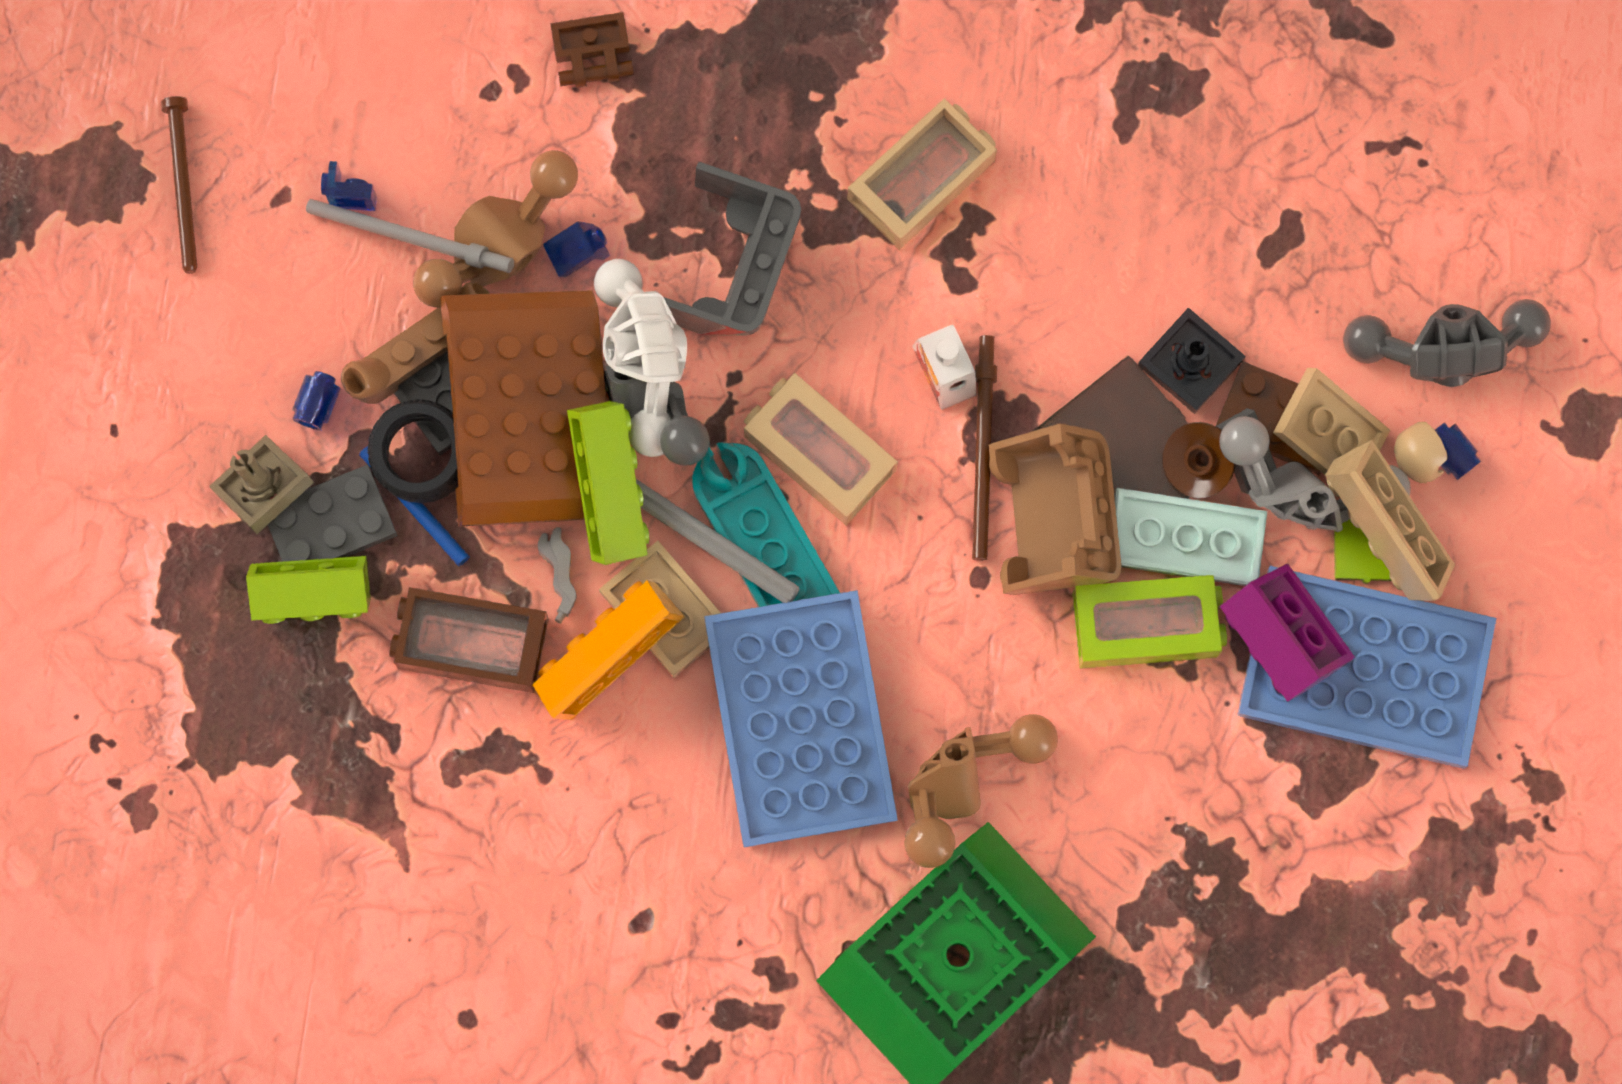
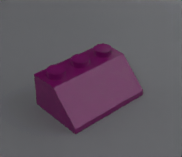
(1286, 632)

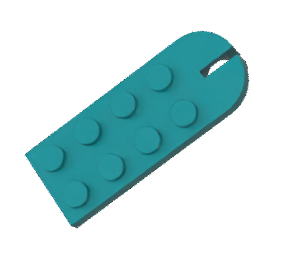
(759, 520)

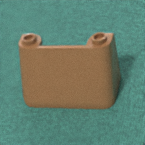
(1060, 509)

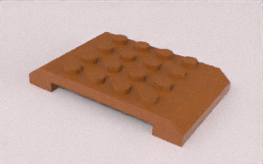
(512, 379)

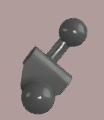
(1453, 343)
(683, 437)

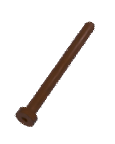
(175, 107)

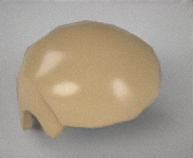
(1420, 452)

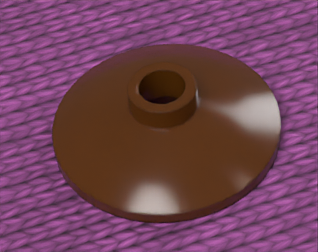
(1183, 461)

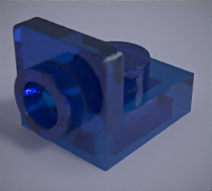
(351, 194)
(576, 247)

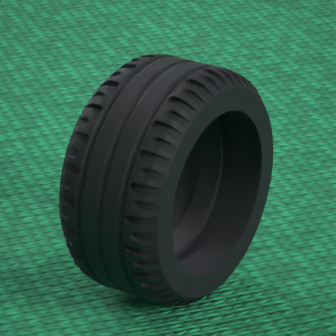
(380, 440)

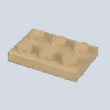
(1326, 421)
(689, 637)

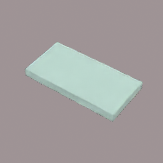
(1189, 537)

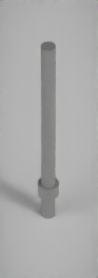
(473, 254)

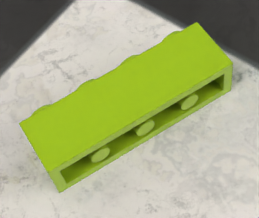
(608, 482)

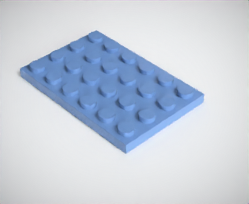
(1406, 689)
(800, 718)

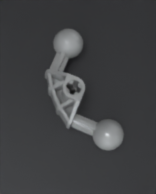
(1290, 489)

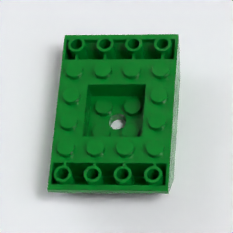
(920, 1005)

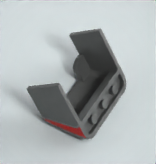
(771, 222)

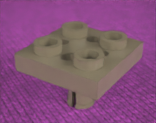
(255, 479)

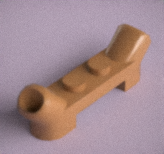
(401, 357)

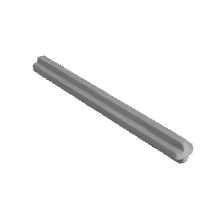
(718, 545)

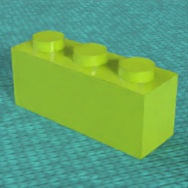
(308, 589)

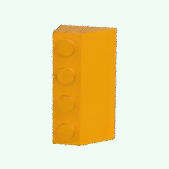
(607, 650)

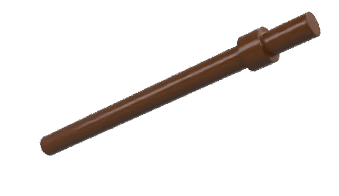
(985, 377)

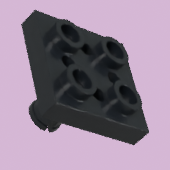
(1200, 350)

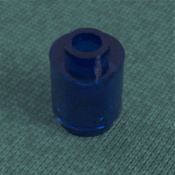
(315, 400)
(1459, 450)

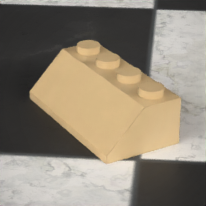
(1390, 522)

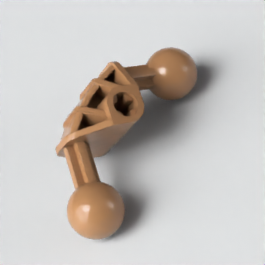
(502, 226)
(950, 785)

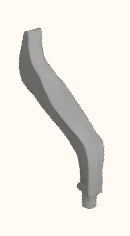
(559, 556)

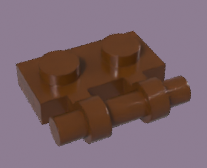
(588, 39)

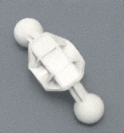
(642, 344)

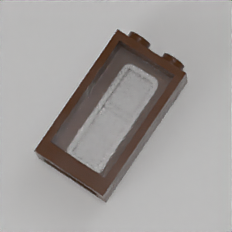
(469, 639)

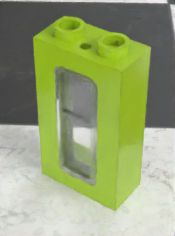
(1148, 621)

